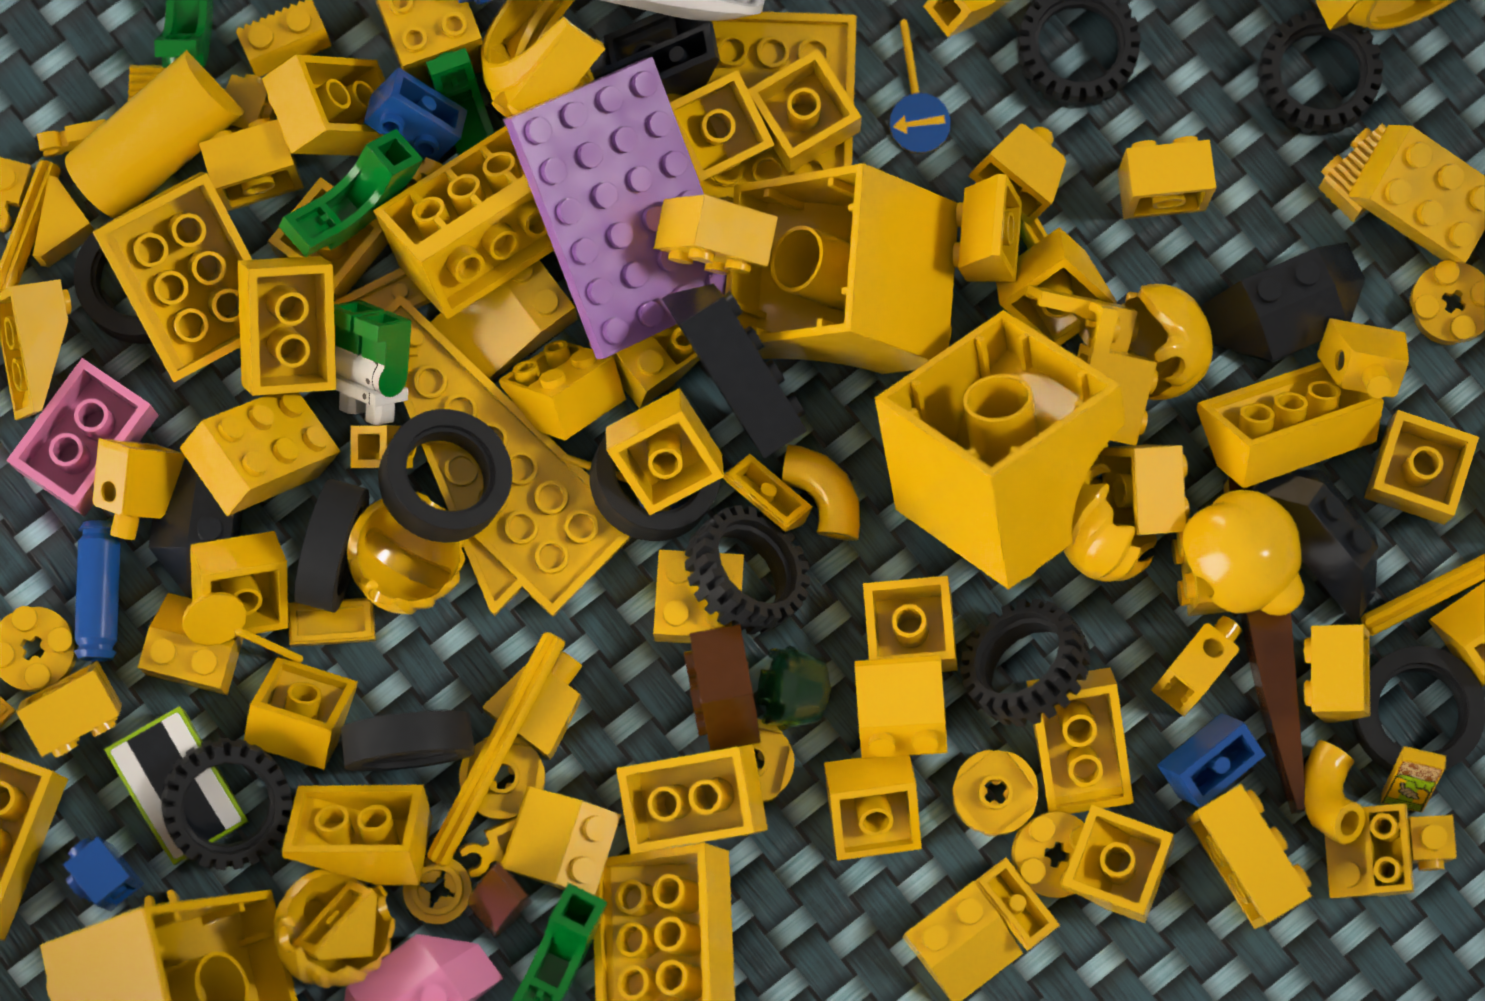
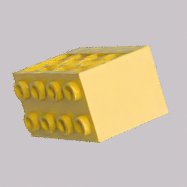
(428, 28)
(466, 225)

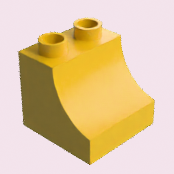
(852, 269)
(997, 444)
(174, 953)

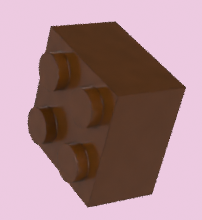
(722, 688)

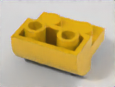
(1377, 860)

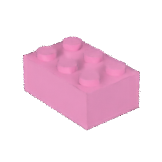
(64, 439)

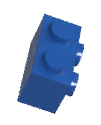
(418, 112)
(1211, 760)
(101, 874)

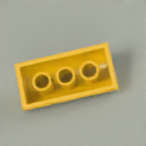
(151, 137)

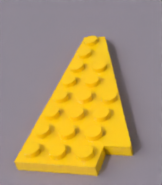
(549, 527)

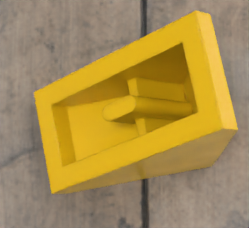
(61, 225)
(343, 926)

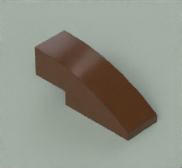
(498, 900)

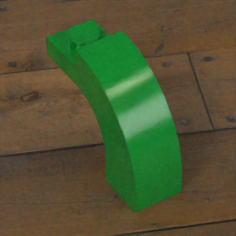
(185, 28)
(455, 78)
(348, 207)
(562, 946)

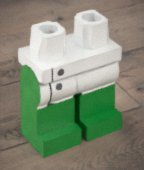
(371, 360)

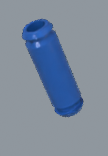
(97, 592)

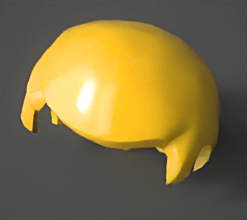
(1173, 336)
(1100, 546)
(399, 567)
(298, 910)

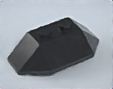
(681, 49)
(1286, 304)
(189, 519)
(1332, 536)

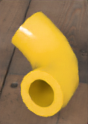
(828, 487)
(1324, 796)

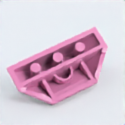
(429, 971)

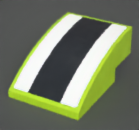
(143, 765)

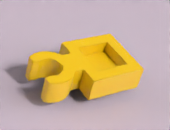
(58, 142)
(13, 188)
(493, 850)

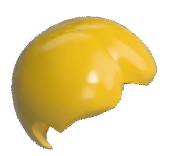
(1246, 553)

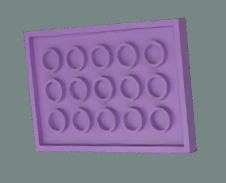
(600, 179)

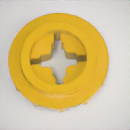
(446, 908)

